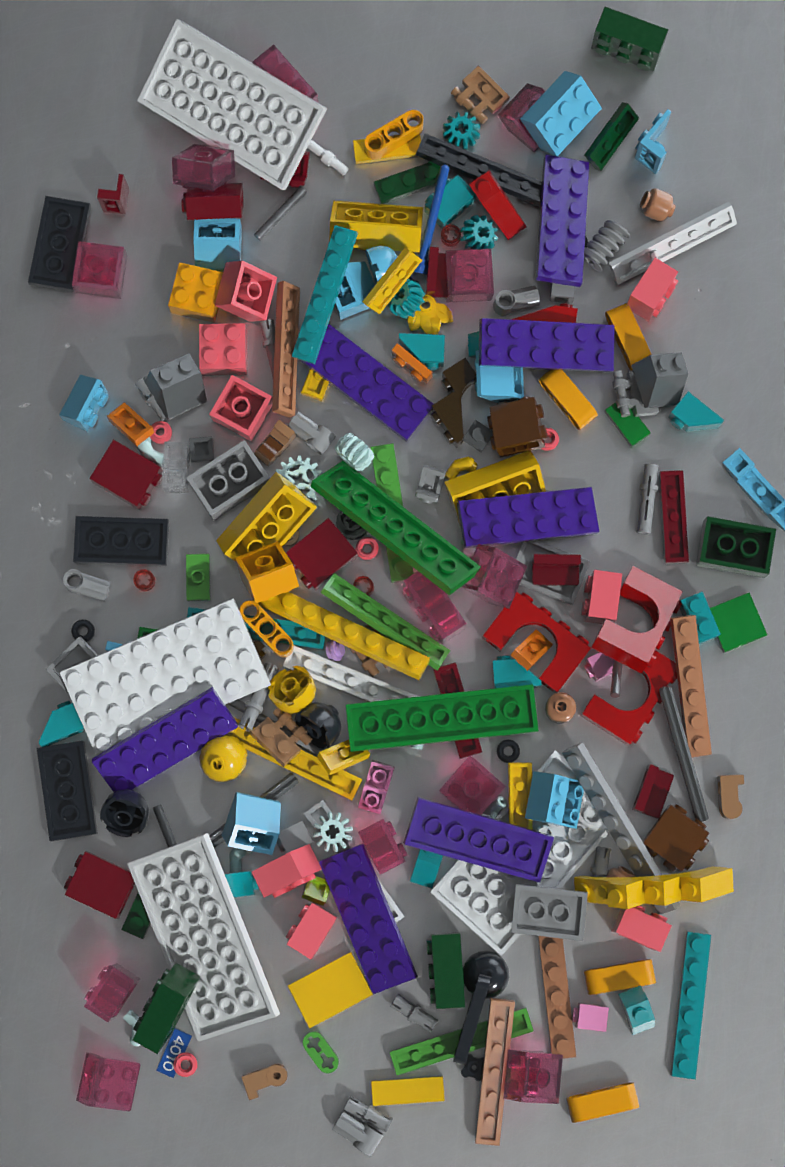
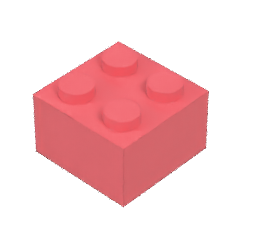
(245, 291)
(649, 294)
(223, 349)
(241, 408)
(603, 596)
(287, 872)
(642, 928)
(311, 930)

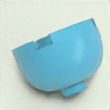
(379, 260)

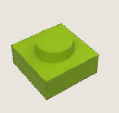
(316, 891)

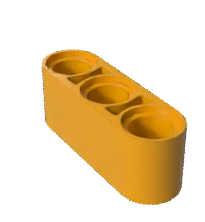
(398, 125)
(628, 334)
(568, 398)
(274, 637)
(619, 977)
(602, 1102)

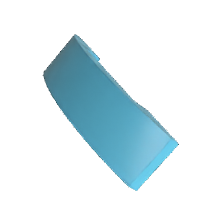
(756, 487)

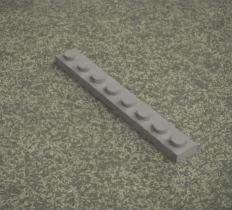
(613, 816)

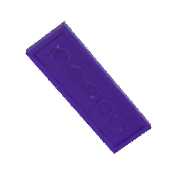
(562, 221)
(546, 345)
(370, 384)
(527, 517)
(165, 742)
(478, 839)
(368, 919)

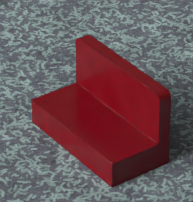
(114, 201)
(436, 274)
(555, 569)
(653, 791)

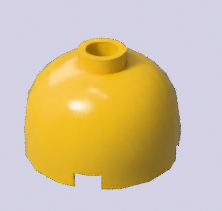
(292, 690)
(223, 758)

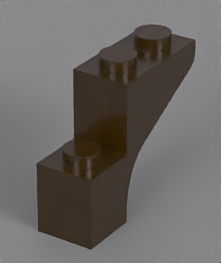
(449, 409)

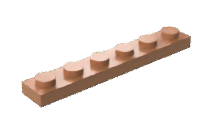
(285, 340)
(691, 684)
(557, 996)
(494, 1071)

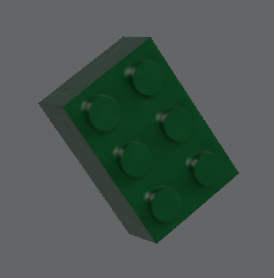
(629, 39)
(736, 547)
(446, 970)
(165, 1007)

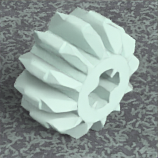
(354, 452)
(326, 827)

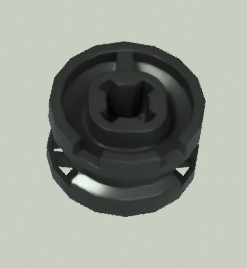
(348, 527)

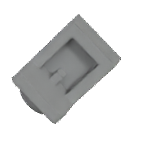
(430, 484)

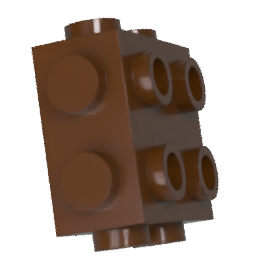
(517, 426)
(676, 839)

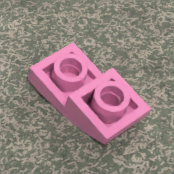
(376, 787)

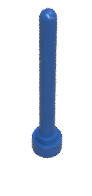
(432, 218)

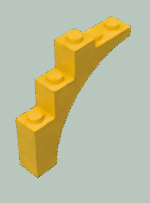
(657, 890)

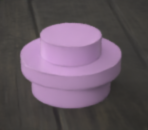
(334, 650)

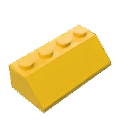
(379, 224)
(504, 478)
(268, 518)

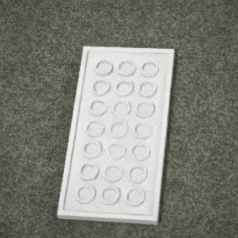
(231, 104)
(162, 671)
(487, 896)
(204, 933)

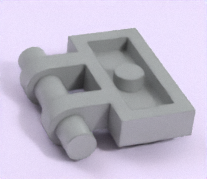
(624, 403)

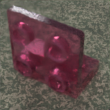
(108, 1083)

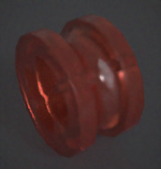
(444, 238)
(145, 573)
(367, 580)

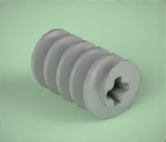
(603, 243)

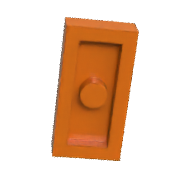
(418, 370)
(130, 424)
(531, 649)

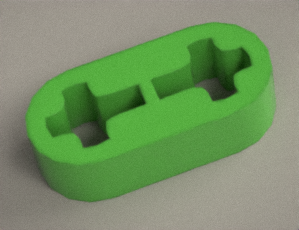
(315, 1055)

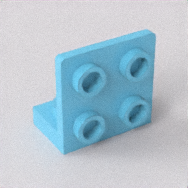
(649, 151)

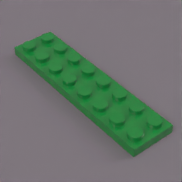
(396, 527)
(441, 718)

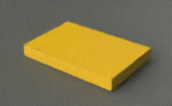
(330, 990)

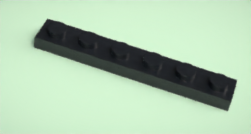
(473, 166)

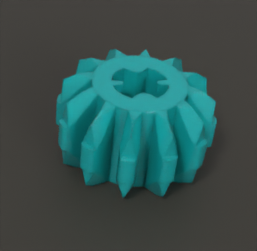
(467, 125)
(484, 228)
(407, 300)

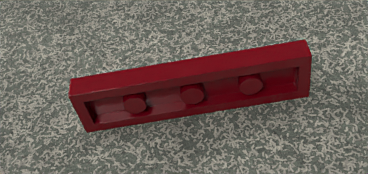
(673, 517)
(450, 682)

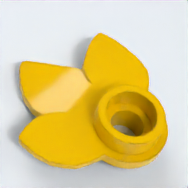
(431, 318)

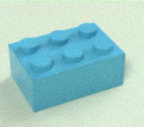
(561, 113)

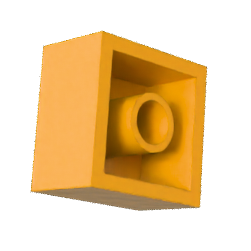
(195, 292)
(267, 572)

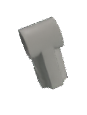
(518, 300)
(315, 435)
(88, 586)
(362, 1136)

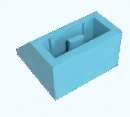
(217, 242)
(354, 289)
(498, 383)
(84, 402)
(554, 800)
(253, 824)

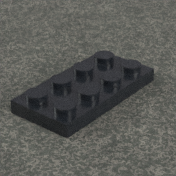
(55, 252)
(121, 541)
(67, 791)

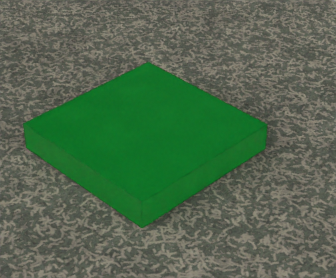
(738, 622)

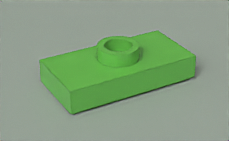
(198, 577)

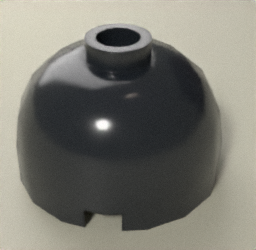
(321, 723)
(125, 813)
(488, 964)

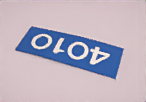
(177, 1044)

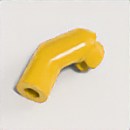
(460, 464)

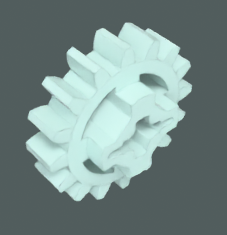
(302, 472)

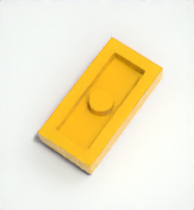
(339, 757)

